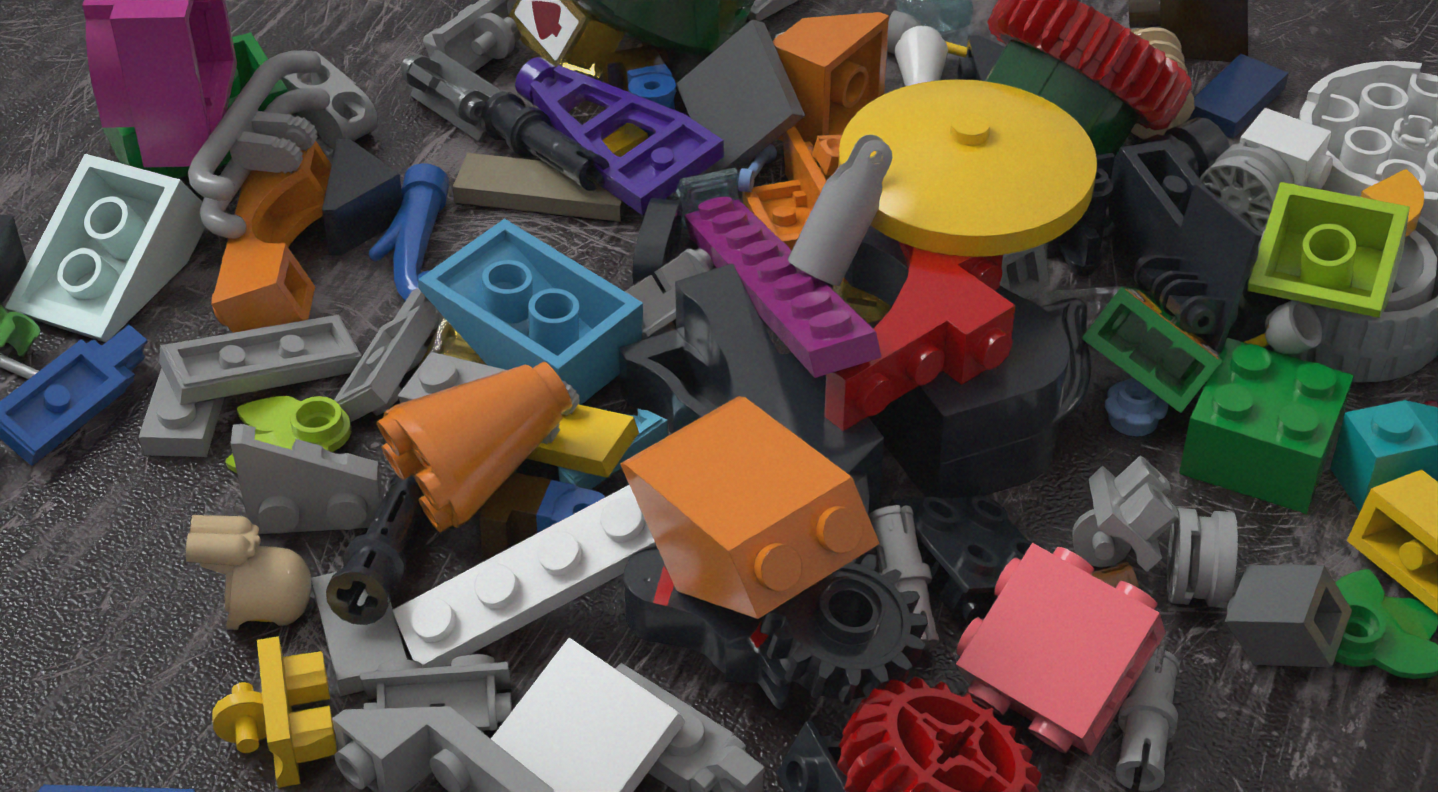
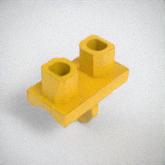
(290, 735)

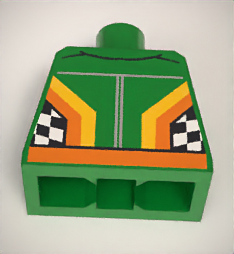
(1152, 347)

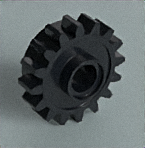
(847, 633)

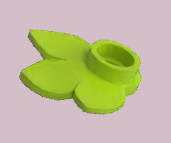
(285, 419)

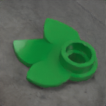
(1387, 629)

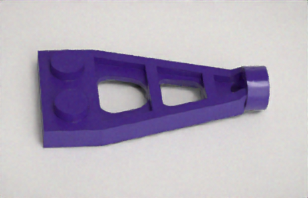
(649, 170)

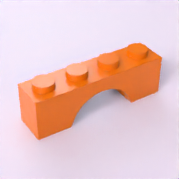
(258, 274)

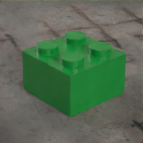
(1266, 425)

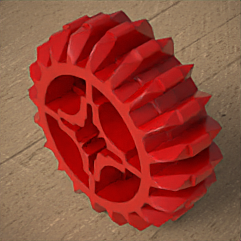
(931, 743)

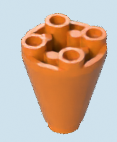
(472, 437)

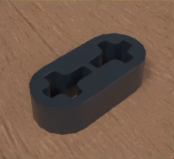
(657, 238)

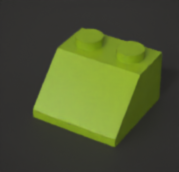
(1330, 249)

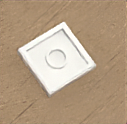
(587, 726)

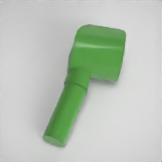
(17, 330)

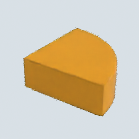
(1400, 189)

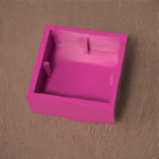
(161, 71)

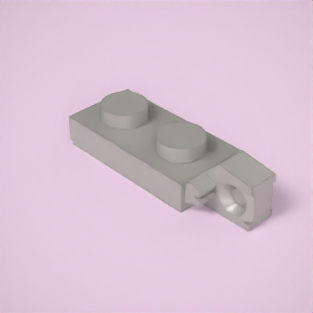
(389, 357)
(702, 752)

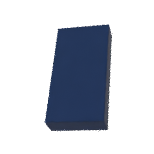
(1239, 94)

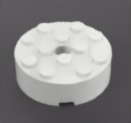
(1379, 125)

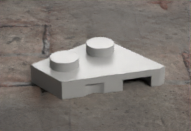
(304, 485)

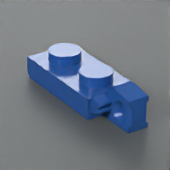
(68, 393)

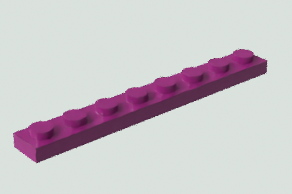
(794, 304)

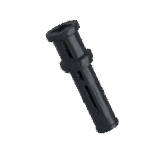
(532, 134)
(376, 558)

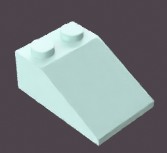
(108, 248)

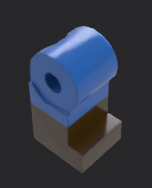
(640, 73)
(527, 507)

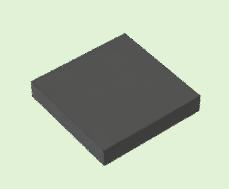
(742, 95)

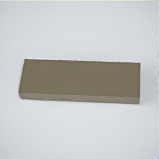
(530, 187)

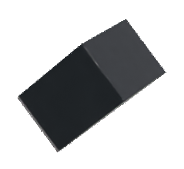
(359, 197)

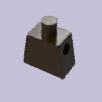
(1204, 27)

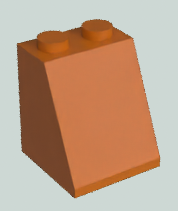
(747, 509)

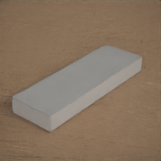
(258, 359)

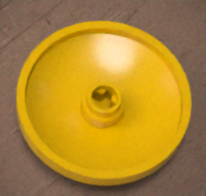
(976, 167)

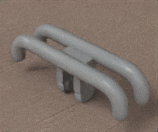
(256, 138)

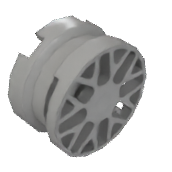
(1243, 170)
(1202, 562)

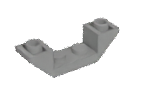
(403, 745)

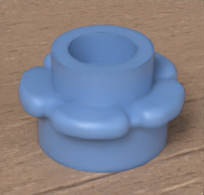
(1134, 408)

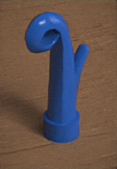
(424, 196)

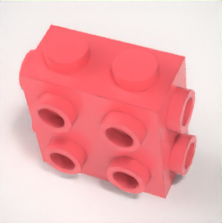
(1059, 647)

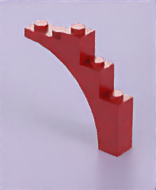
(939, 323)

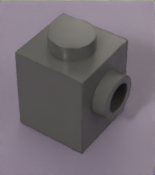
(1288, 615)

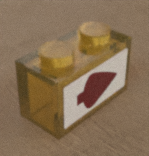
(565, 34)

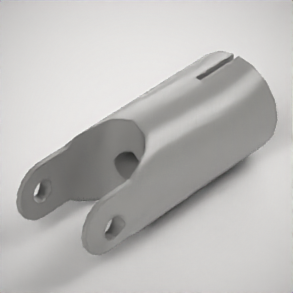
(843, 212)

